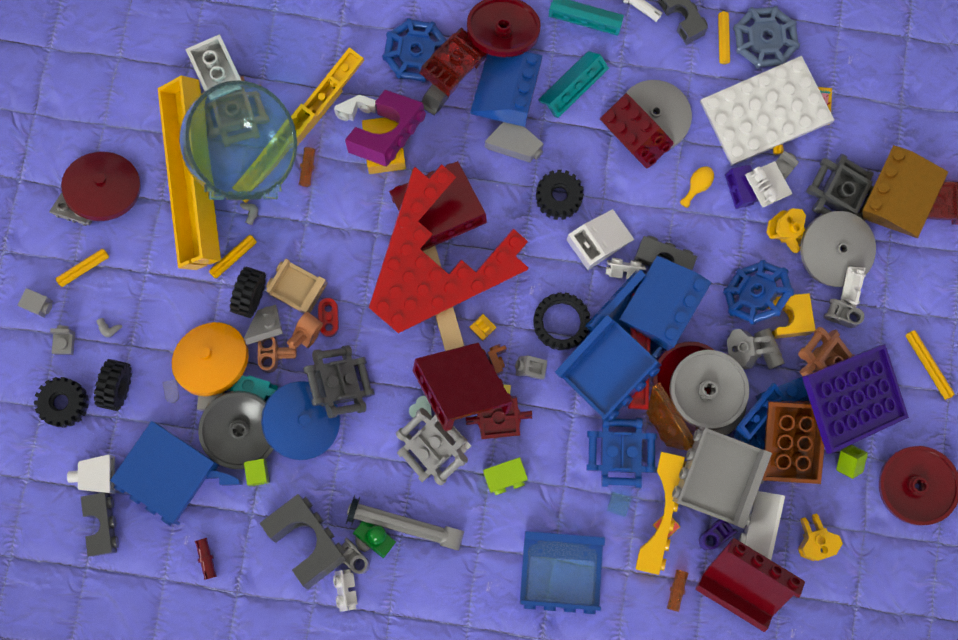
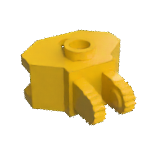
(788, 227)
(815, 540)

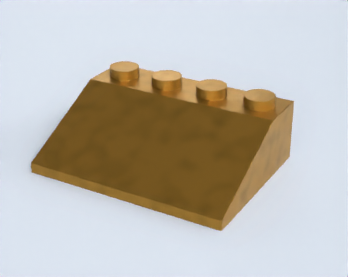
(904, 192)

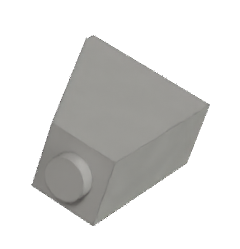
(515, 142)

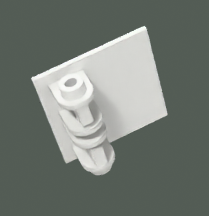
(768, 184)

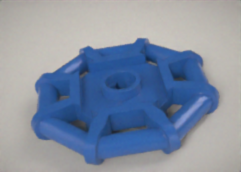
(408, 42)
(759, 301)

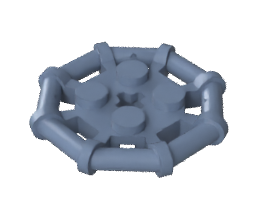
(760, 44)

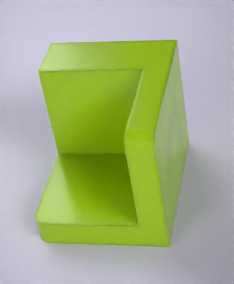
(852, 461)
(256, 472)

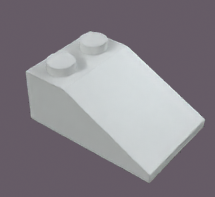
(212, 62)

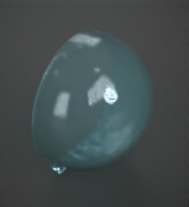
(238, 141)

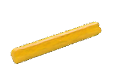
(930, 365)

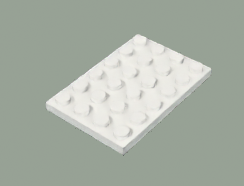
(766, 110)

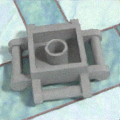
(432, 447)

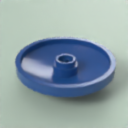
(295, 425)

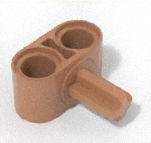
(305, 331)
(274, 353)

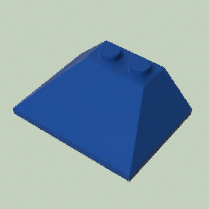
(753, 426)

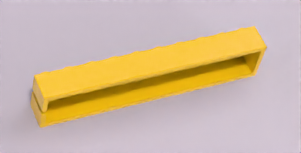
(190, 205)

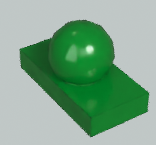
(375, 538)

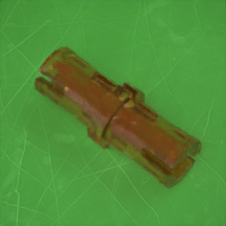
(307, 167)
(677, 590)

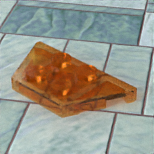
(668, 421)

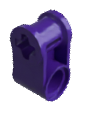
(720, 532)

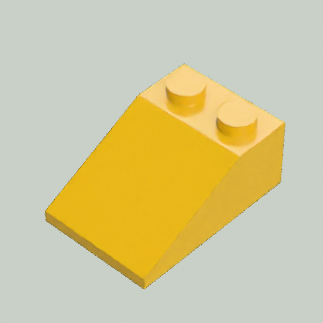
(381, 126)

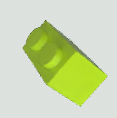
(505, 475)

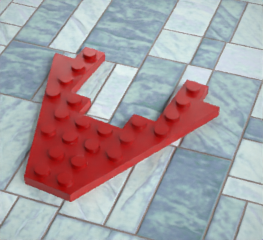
(414, 285)

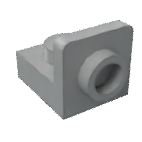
(786, 163)
(62, 340)
(531, 367)

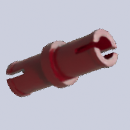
(205, 558)

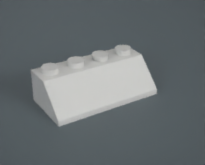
(763, 523)

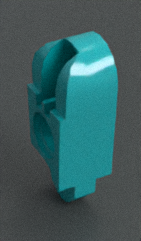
(254, 385)

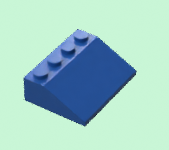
(507, 88)
(665, 302)

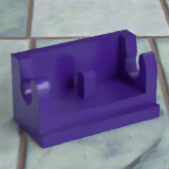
(740, 187)

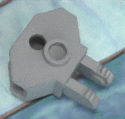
(746, 347)

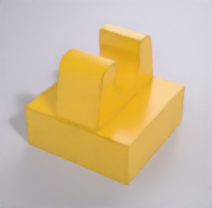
(482, 327)

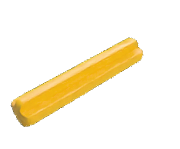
(724, 37)
(232, 256)
(82, 267)

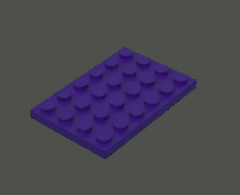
(855, 398)

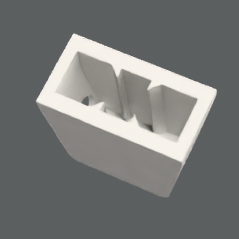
(94, 474)

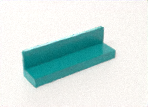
(586, 16)
(574, 83)

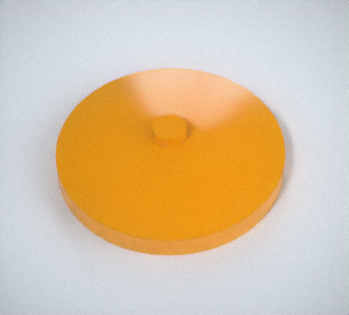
(210, 359)

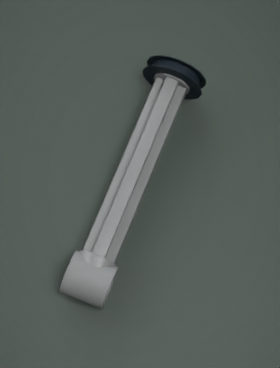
(446, 536)

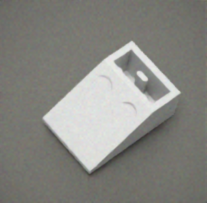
(599, 239)

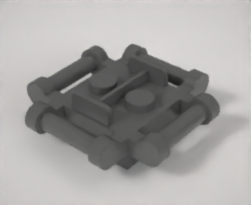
(844, 188)
(338, 382)

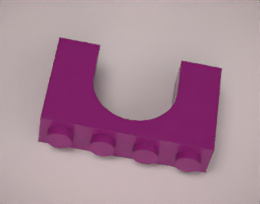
(385, 146)

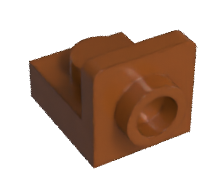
(495, 360)

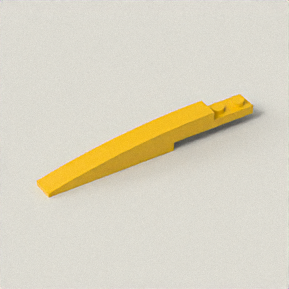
(325, 94)

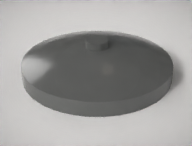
(233, 429)

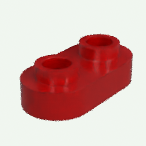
(328, 318)

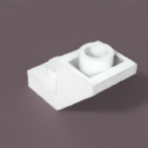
(348, 109)

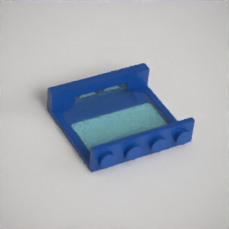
(561, 572)

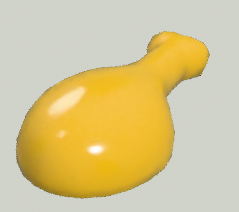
(699, 182)

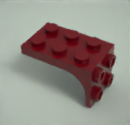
(637, 131)

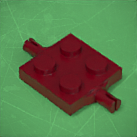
(497, 424)

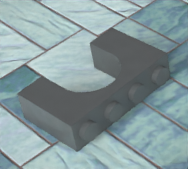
(326, 553)

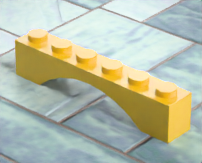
(651, 553)

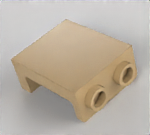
(296, 286)

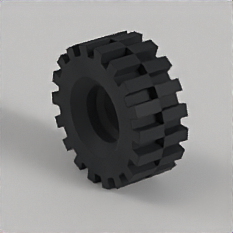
(559, 208)
(247, 292)
(112, 385)
(74, 409)

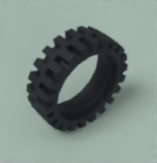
(574, 302)

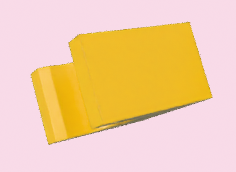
(799, 317)

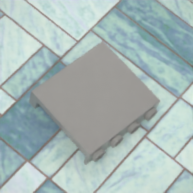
(721, 476)

